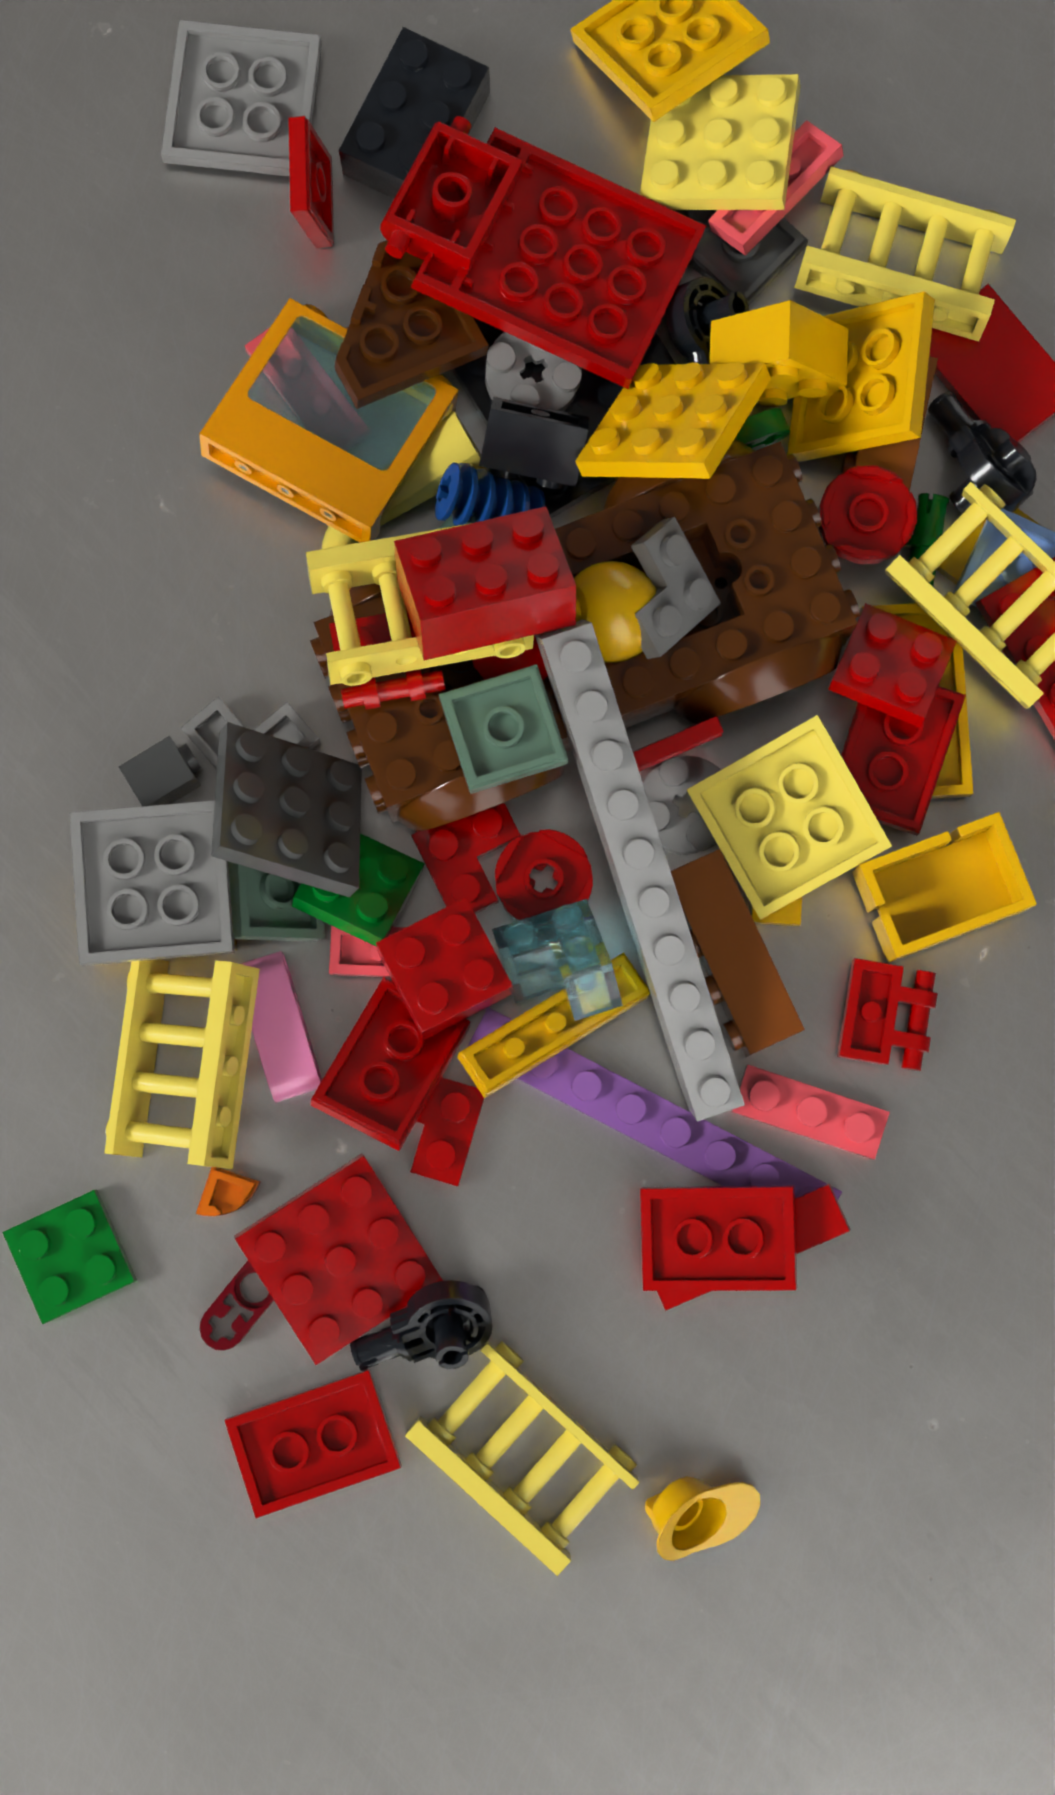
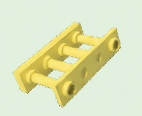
(870, 282)
(374, 562)
(951, 610)
(222, 1064)
(474, 1471)

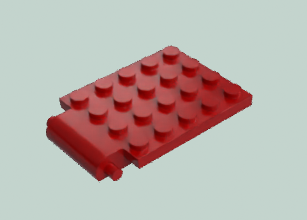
(540, 247)

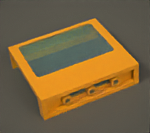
(304, 440)

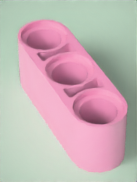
(282, 1031)

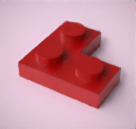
(454, 851)
(447, 1131)

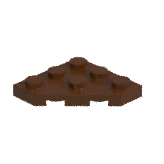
(401, 334)

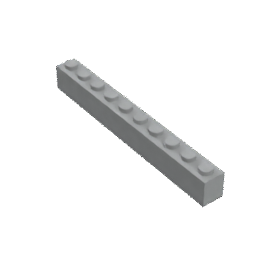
(640, 868)

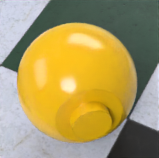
(609, 598)

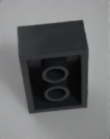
(411, 93)

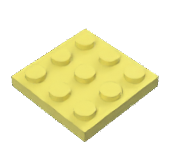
(725, 146)
(789, 817)

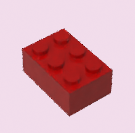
(485, 583)

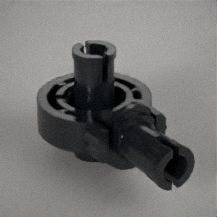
(691, 323)
(985, 454)
(431, 1328)

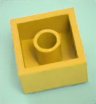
(799, 347)

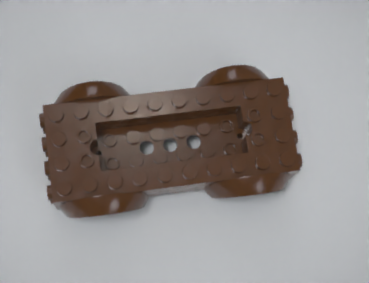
(771, 633)

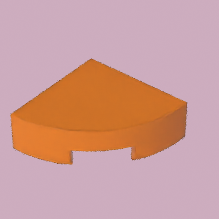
(226, 1192)

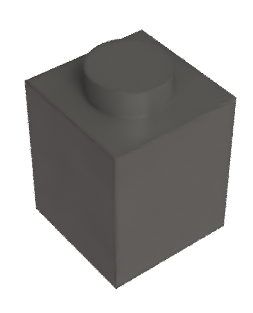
(162, 773)

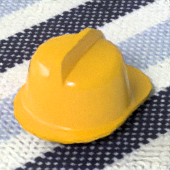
(699, 1516)

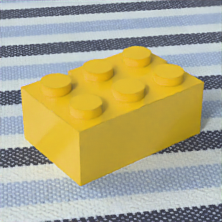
(941, 891)

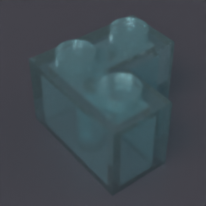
(560, 952)

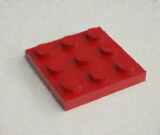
(337, 1258)

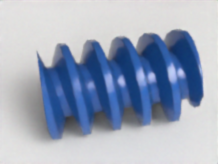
(481, 496)

